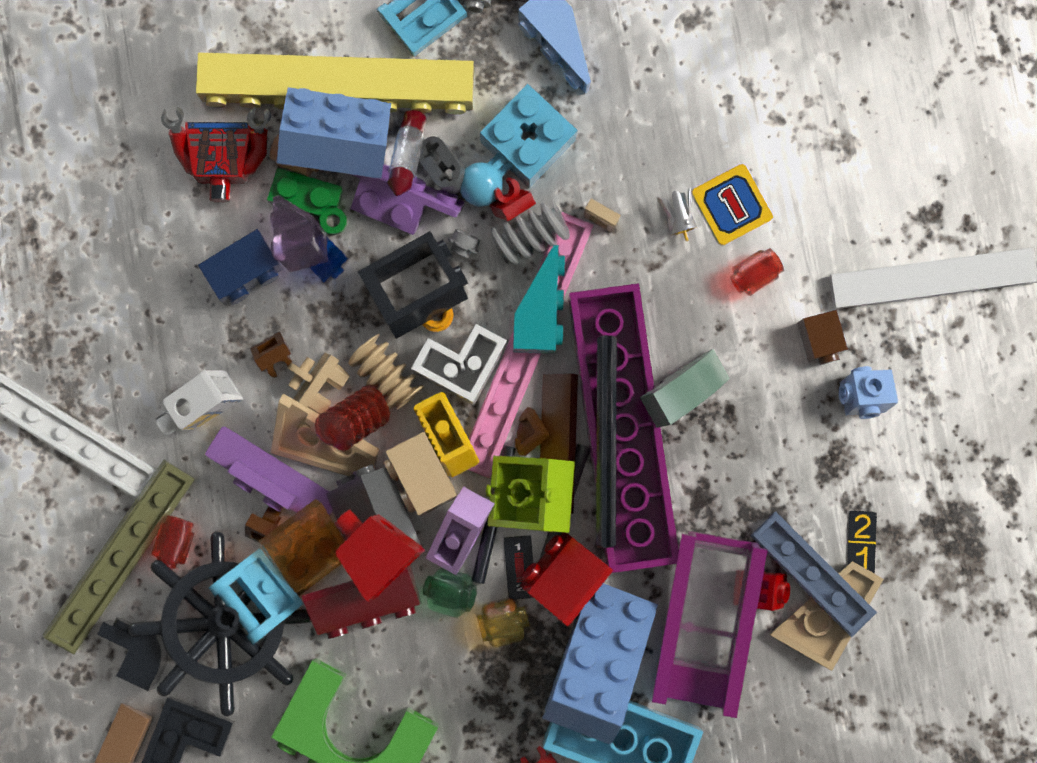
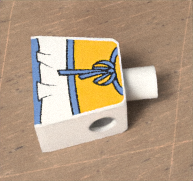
(198, 401)

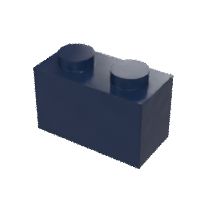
(241, 268)

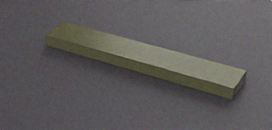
(118, 557)

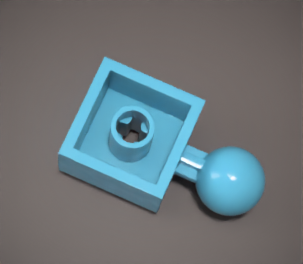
(523, 158)

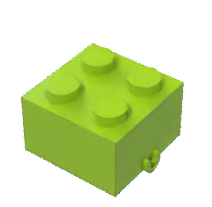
(531, 493)

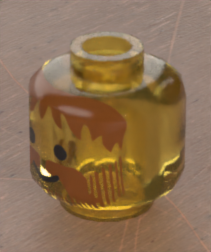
(502, 622)

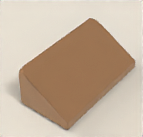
(125, 736)

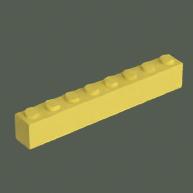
(402, 82)

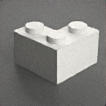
(463, 372)

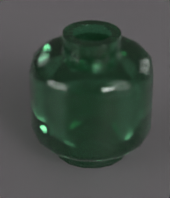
(450, 593)

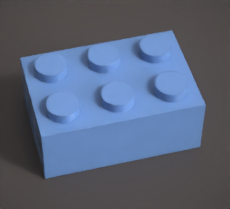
(333, 132)

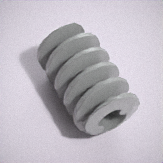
(530, 234)

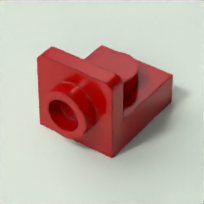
(773, 591)

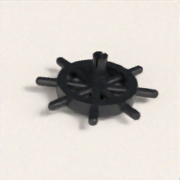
(220, 626)

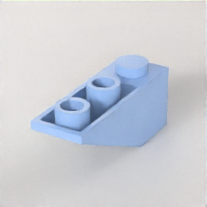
(556, 30)

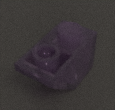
(297, 237)

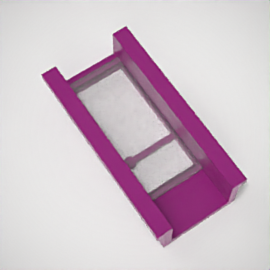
(710, 621)

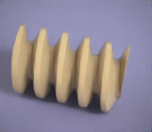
(384, 373)

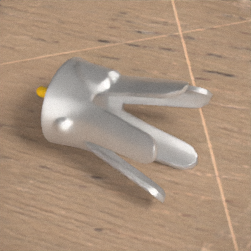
(682, 219)

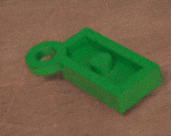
(310, 195)

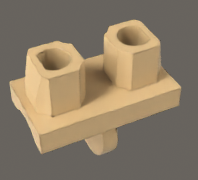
(324, 371)

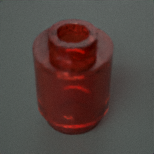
(756, 271)
(173, 541)

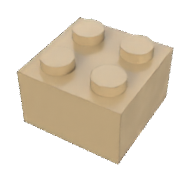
(420, 474)

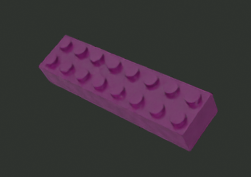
(643, 497)

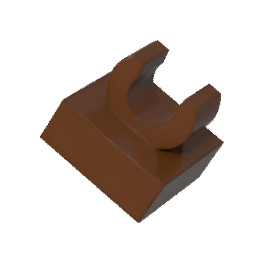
(270, 352)
(258, 527)

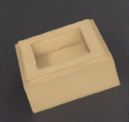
(601, 215)

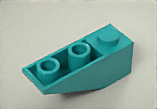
(537, 314)

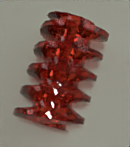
(353, 418)

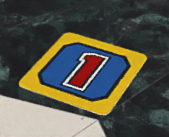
(732, 204)

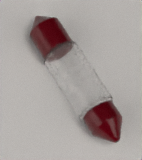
(406, 152)

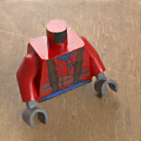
(219, 150)

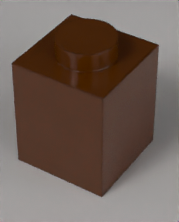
(822, 337)

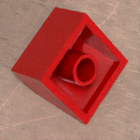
(565, 577)

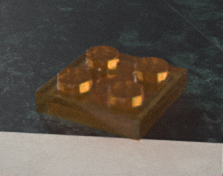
(304, 547)

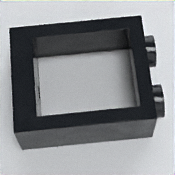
(428, 305)

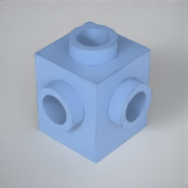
(868, 392)

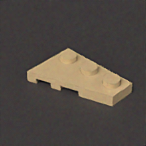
(297, 440)
(815, 632)

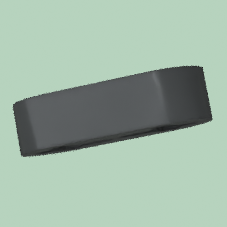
(447, 160)

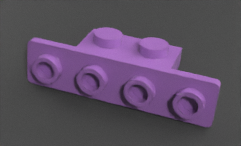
(403, 211)
(265, 473)

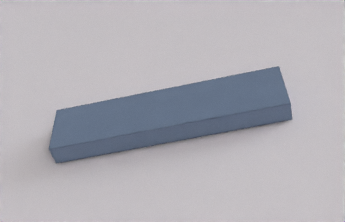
(813, 574)

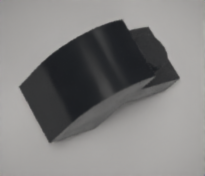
(145, 654)

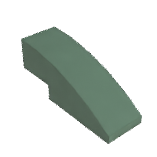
(685, 389)

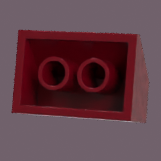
(344, 605)

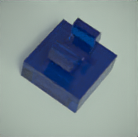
(333, 267)

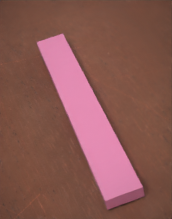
(517, 368)

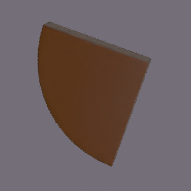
(530, 432)

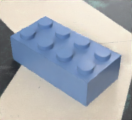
(601, 664)

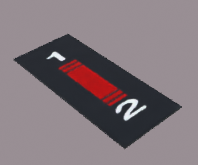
(517, 559)

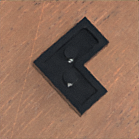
(186, 725)

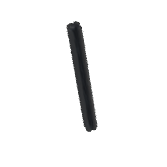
(606, 441)

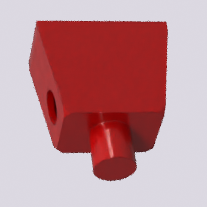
(374, 552)

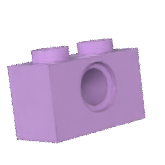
(459, 530)

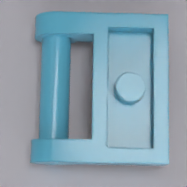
(424, 23)
(264, 587)

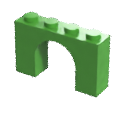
(305, 729)

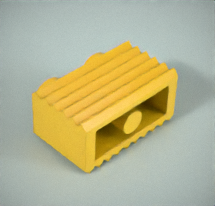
(446, 434)

